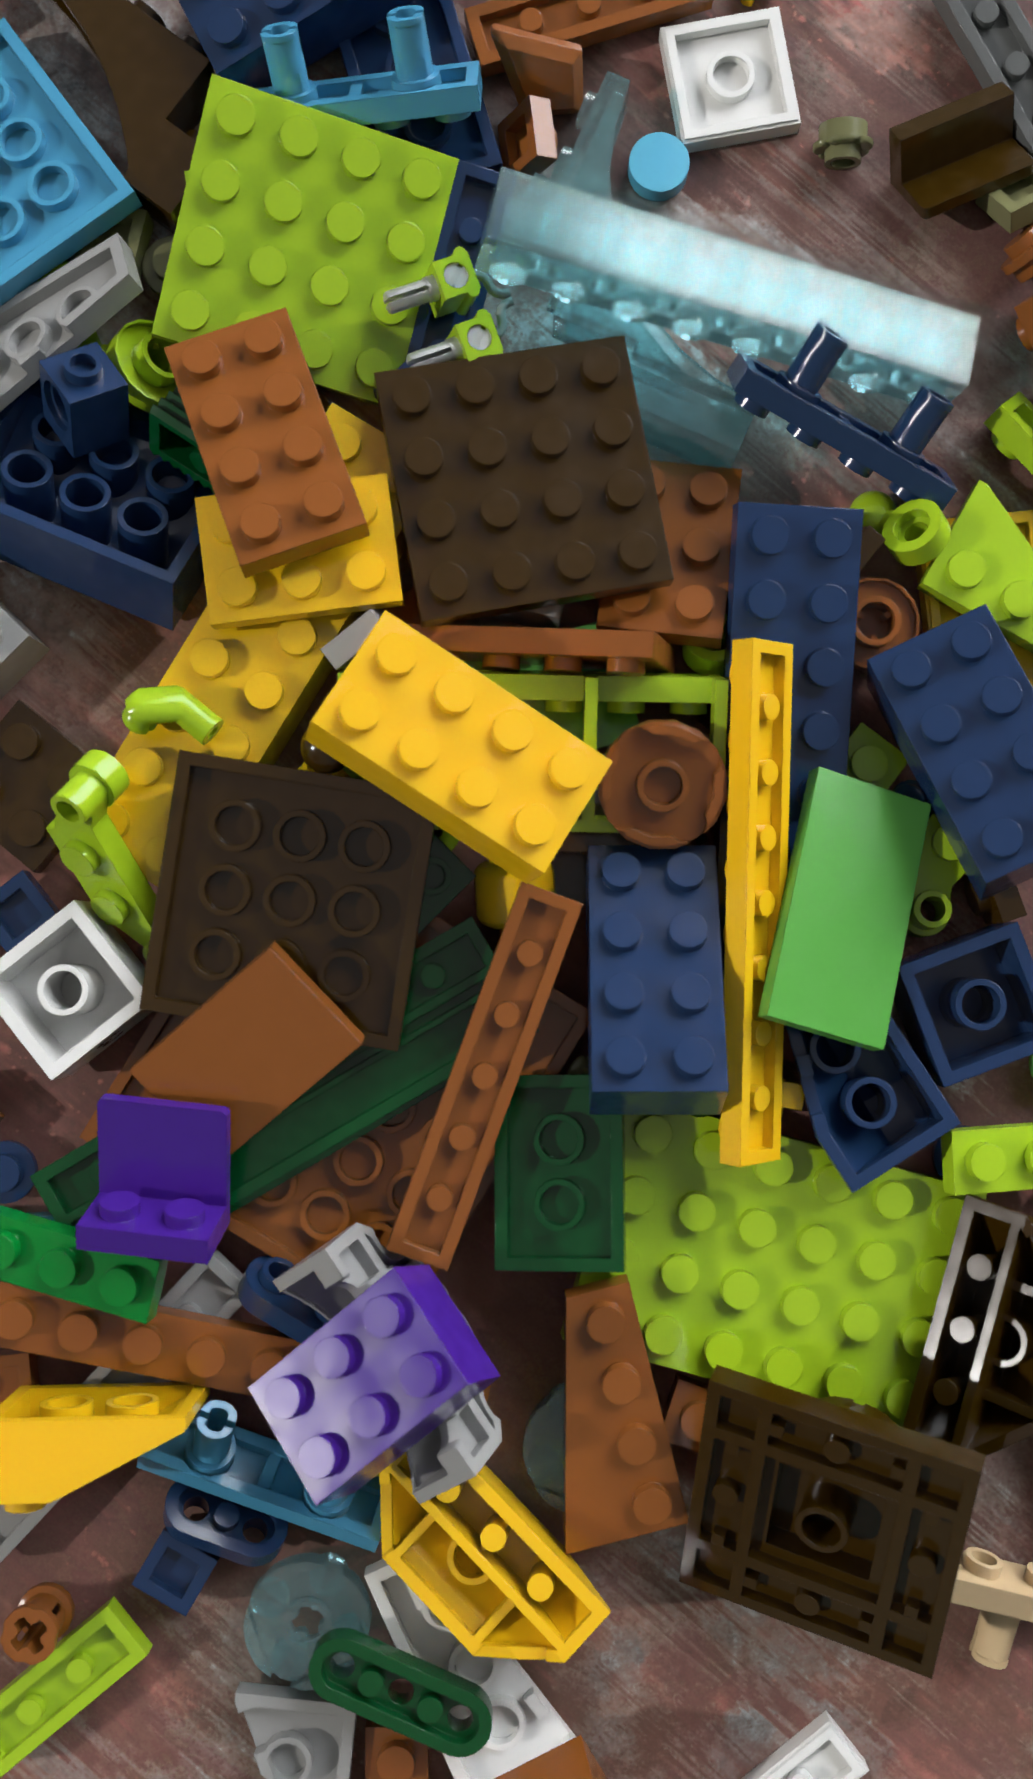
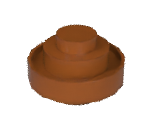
(884, 618)

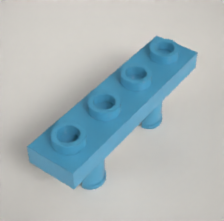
(383, 98)
(259, 1475)

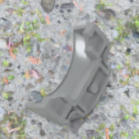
(330, 1282)

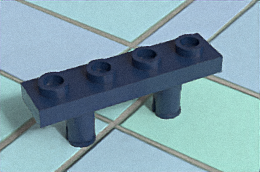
(814, 420)

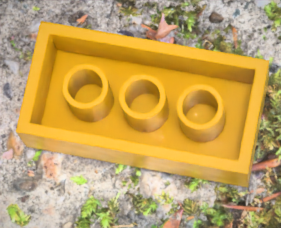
(457, 749)

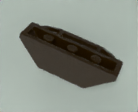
(979, 1345)

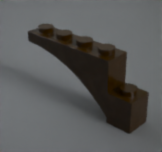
(157, 90)

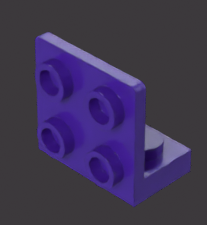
(159, 1179)

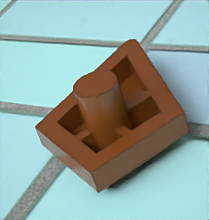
(541, 67)

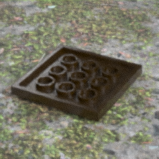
(523, 480)
(291, 861)

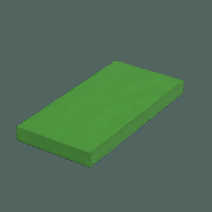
(845, 910)

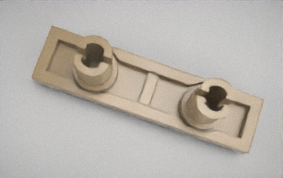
(1004, 1598)

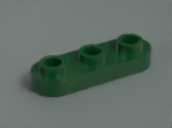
(418, 1714)

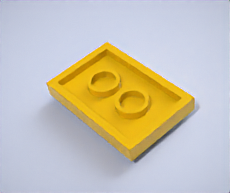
(328, 583)

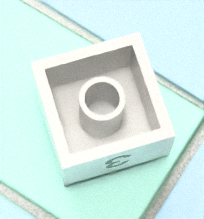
(70, 989)

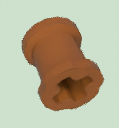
(38, 1639)

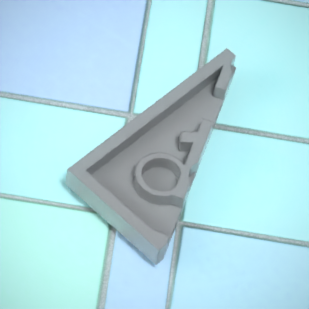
(297, 1732)

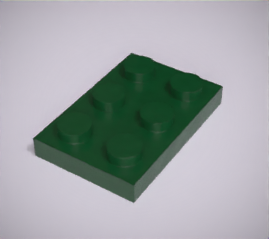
(559, 1181)

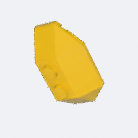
(487, 1568)

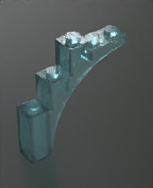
(678, 400)

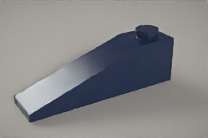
(868, 1103)

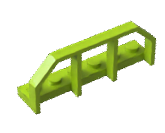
(624, 694)

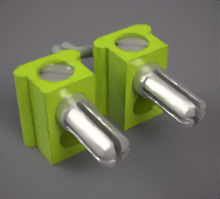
(449, 288)

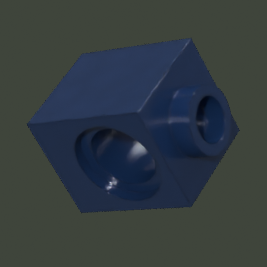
(84, 399)

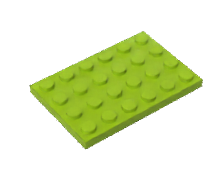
(781, 1263)

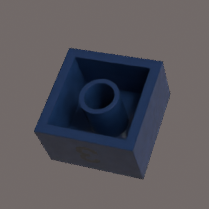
(968, 1002)

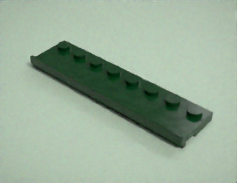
(344, 1103)

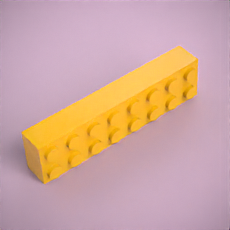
(247, 675)

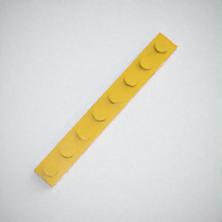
(754, 892)

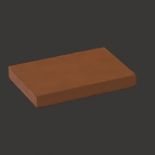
(252, 1045)

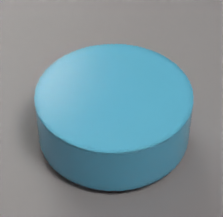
(658, 166)

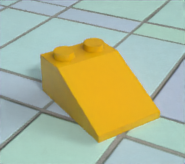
(78, 1432)

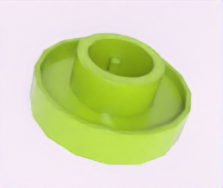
(142, 363)

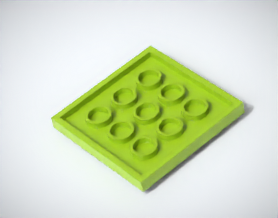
(306, 220)

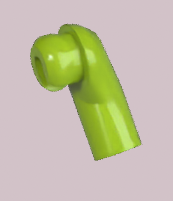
(169, 704)

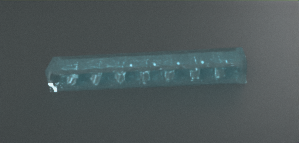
(718, 288)

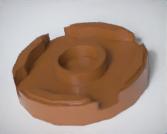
(663, 784)

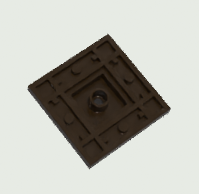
(829, 1517)

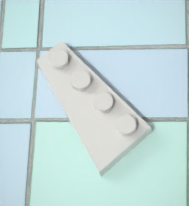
(522, 1716)

